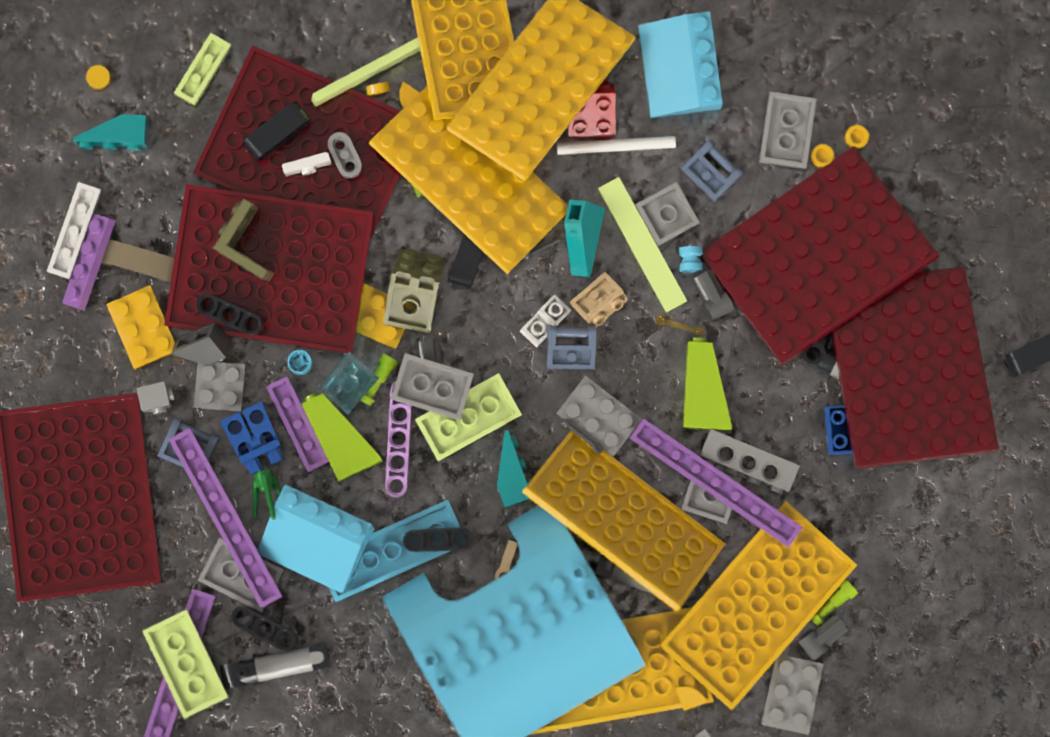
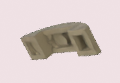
(138, 260)

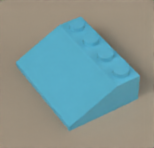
(680, 65)
(315, 539)

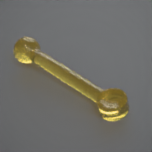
(660, 321)

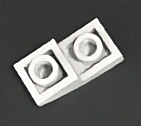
(551, 313)

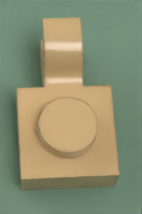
(511, 555)

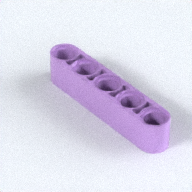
(398, 450)

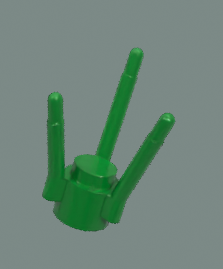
(264, 482)

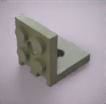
(231, 234)
(414, 280)

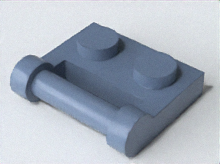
(706, 175)
(571, 355)
(169, 454)

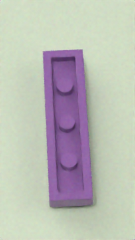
(88, 262)
(297, 424)

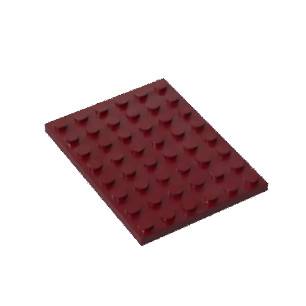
(263, 90)
(308, 246)
(818, 255)
(915, 374)
(78, 498)

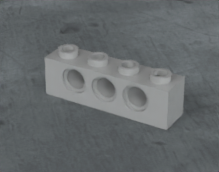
(785, 470)

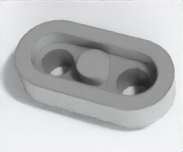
(345, 155)

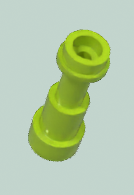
(383, 370)
(836, 600)

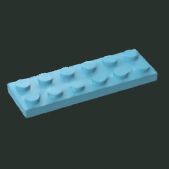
(386, 553)

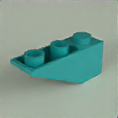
(121, 131)
(582, 232)
(511, 477)

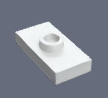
(306, 165)

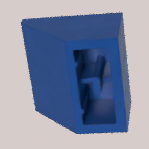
(837, 430)

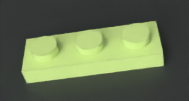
(202, 69)

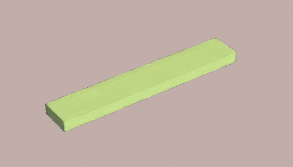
(366, 72)
(642, 245)

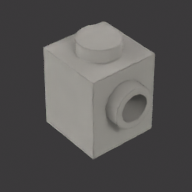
(155, 397)

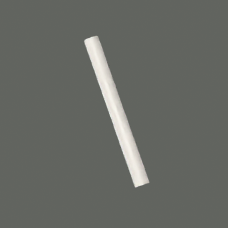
(616, 145)

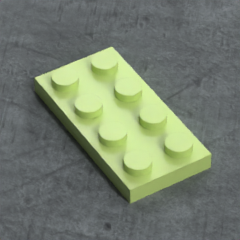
(485, 410)
(185, 664)

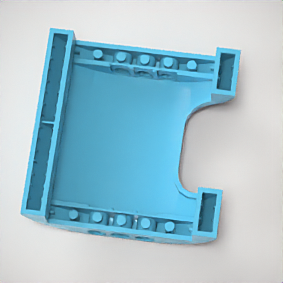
(522, 642)

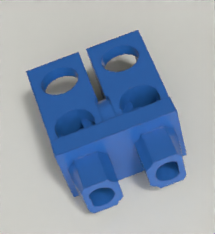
(257, 443)

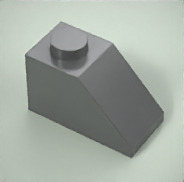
(203, 345)

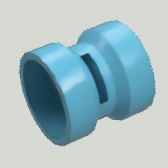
(691, 261)
(297, 363)

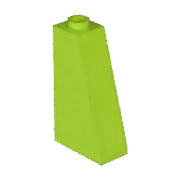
(703, 391)
(341, 442)

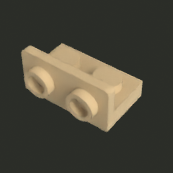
(599, 300)

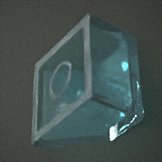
(348, 383)

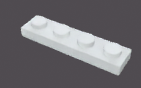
(74, 230)

